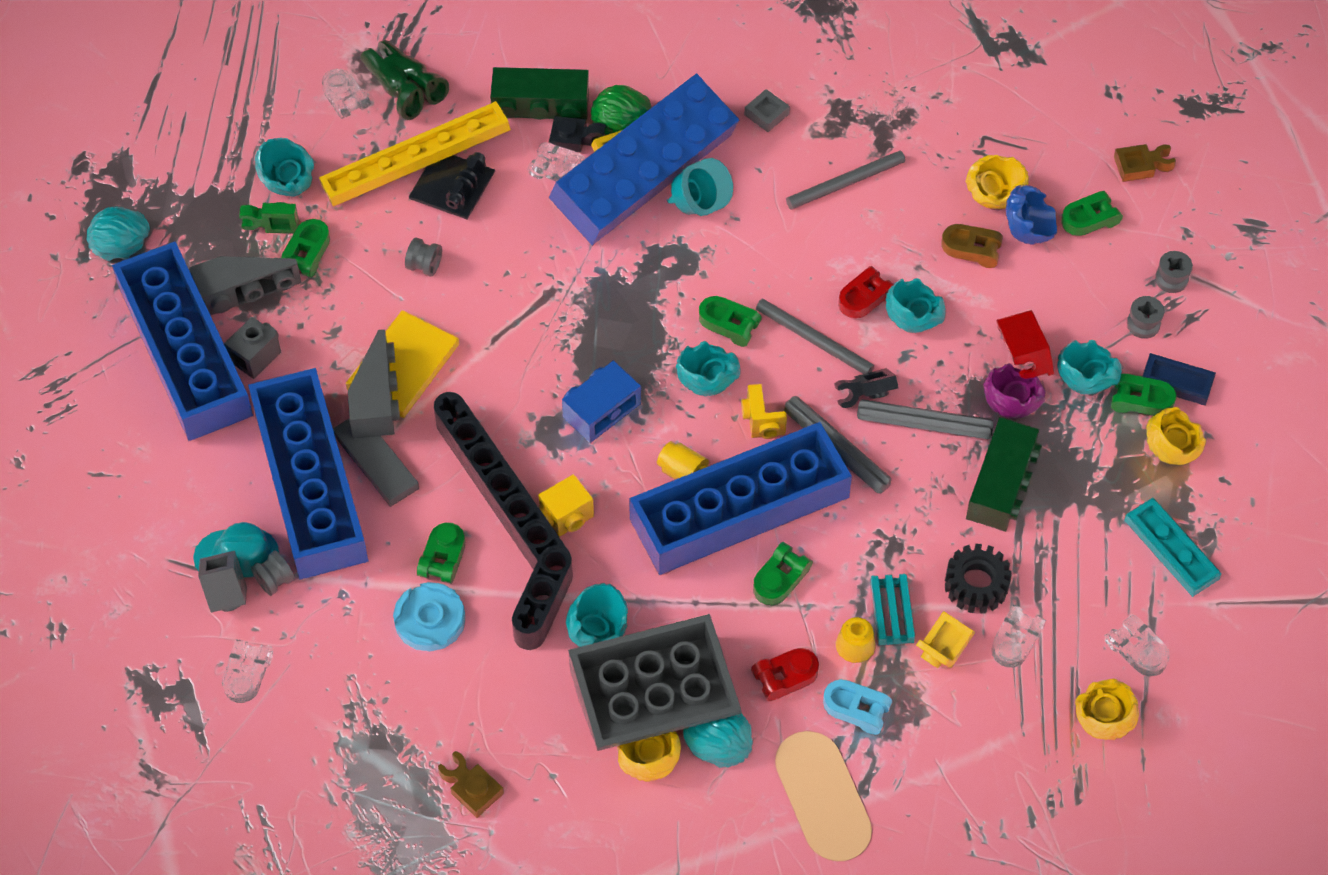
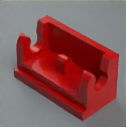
(1026, 343)

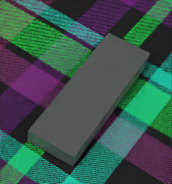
(378, 464)

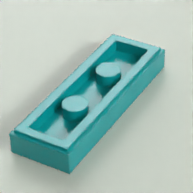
(1172, 547)

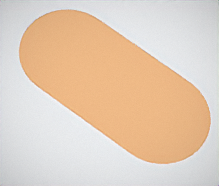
(823, 796)

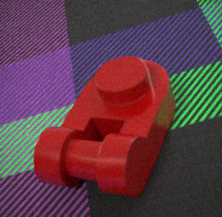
(858, 300)
(797, 666)

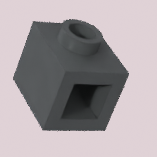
(253, 347)
(222, 582)

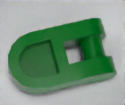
(1081, 219)
(311, 237)
(717, 314)
(1154, 397)
(444, 543)
(771, 583)

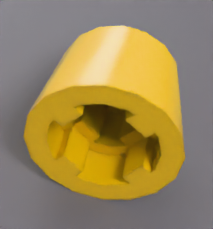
(856, 640)

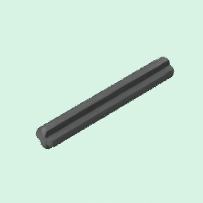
(925, 419)
(850, 454)

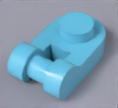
(844, 698)

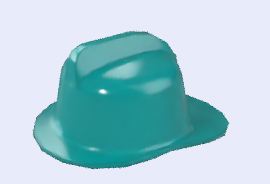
(702, 188)
(244, 538)

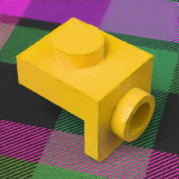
(762, 423)
(945, 641)

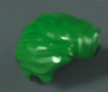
(619, 107)

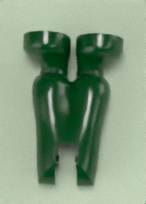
(405, 79)

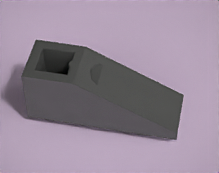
(239, 280)
(370, 395)

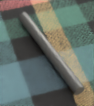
(845, 180)
(814, 337)

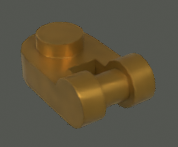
(959, 243)

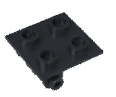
(453, 184)

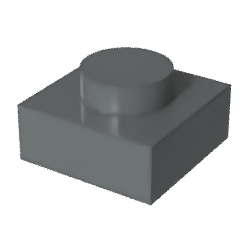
(767, 110)

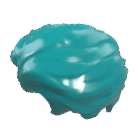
(284, 166)
(117, 233)
(914, 306)
(1088, 367)
(707, 369)
(597, 615)
(722, 741)

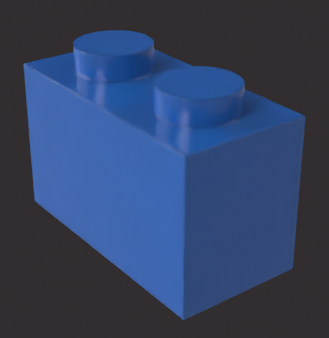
(601, 401)

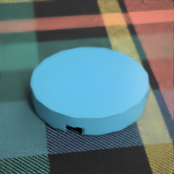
(429, 617)

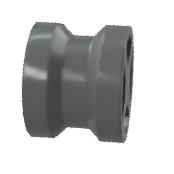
(423, 256)
(1177, 279)
(1139, 323)
(272, 573)

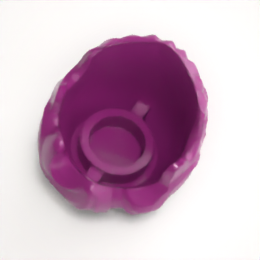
(1011, 394)

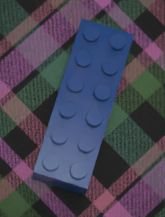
(643, 159)
(182, 341)
(308, 474)
(739, 498)

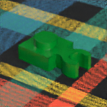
(274, 217)

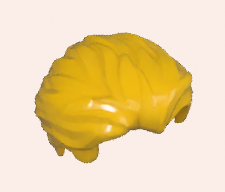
(994, 178)
(1174, 437)
(1107, 709)
(650, 757)

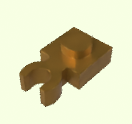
(1140, 163)
(472, 787)

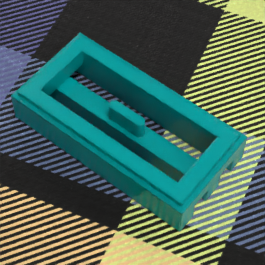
(890, 583)

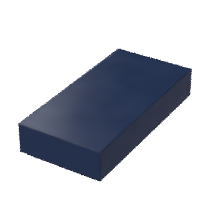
(1187, 380)

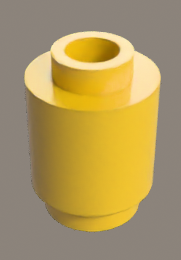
(680, 460)

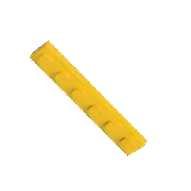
(414, 153)

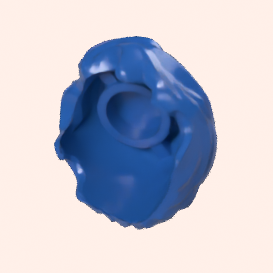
(1029, 216)

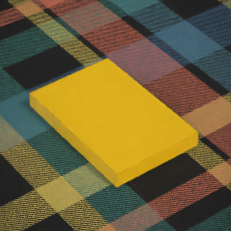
(419, 357)

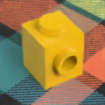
(566, 505)

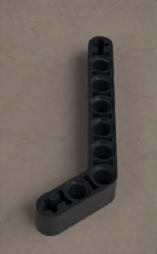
(506, 505)

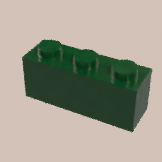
(541, 92)
(1004, 474)

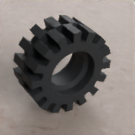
(975, 596)

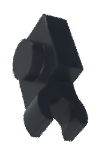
(574, 133)
(872, 384)

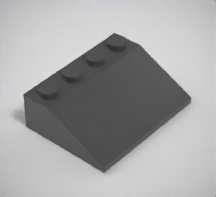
(653, 682)

